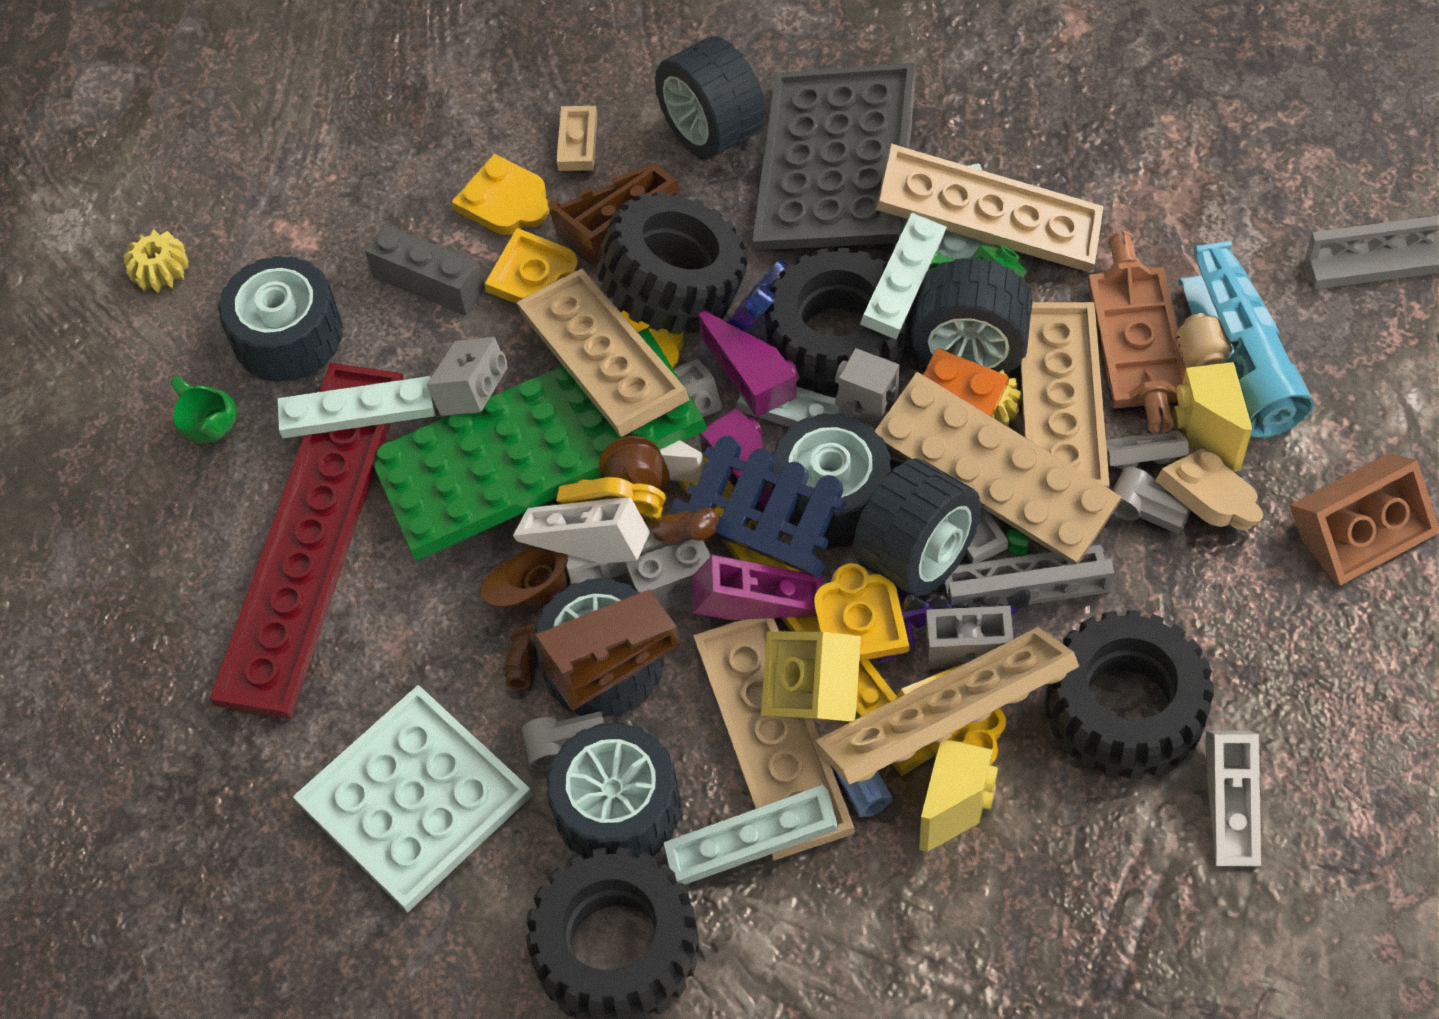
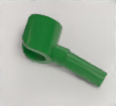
(1017, 541)

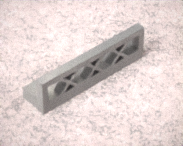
(1378, 259)
(1044, 584)

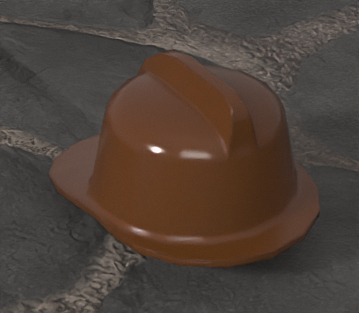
(635, 461)
(526, 579)

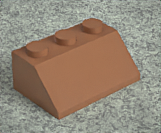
(1366, 517)

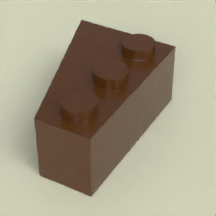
(586, 219)
(606, 646)

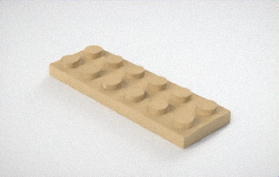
(991, 208)
(603, 352)
(1064, 386)
(1007, 470)
(946, 705)
(772, 752)

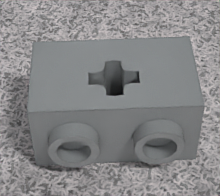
(467, 376)
(867, 387)
(668, 571)
(965, 634)

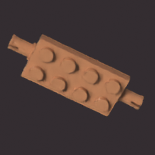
(1137, 334)

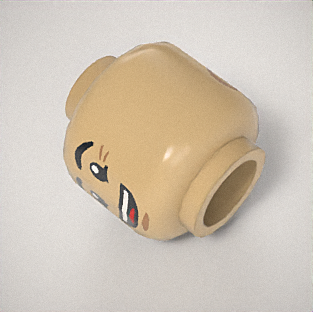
(1202, 341)

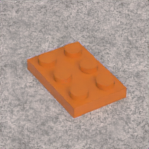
(967, 380)

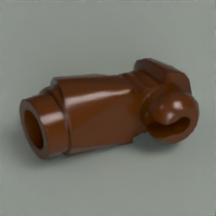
(685, 526)
(521, 658)

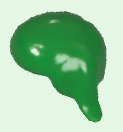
(202, 412)

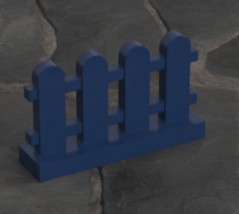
(778, 511)

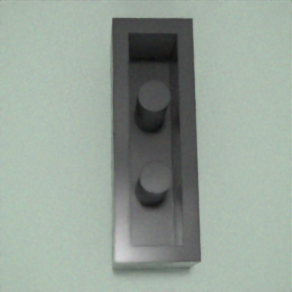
(425, 269)

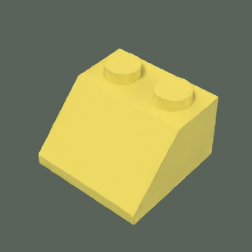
(1214, 412)
(811, 675)
(957, 792)

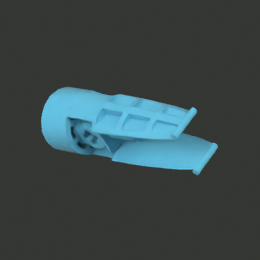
(1268, 379)

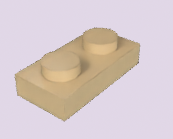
(577, 138)

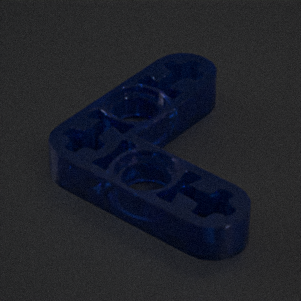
(757, 300)

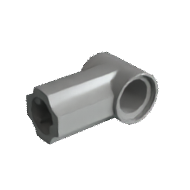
(1148, 501)
(546, 736)

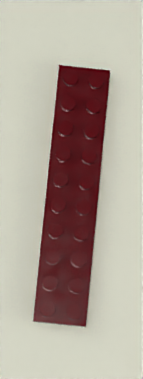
(301, 561)

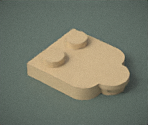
(1212, 490)

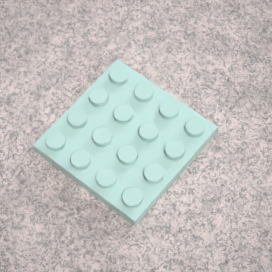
(412, 797)

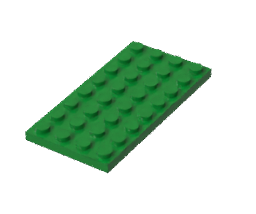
(507, 458)

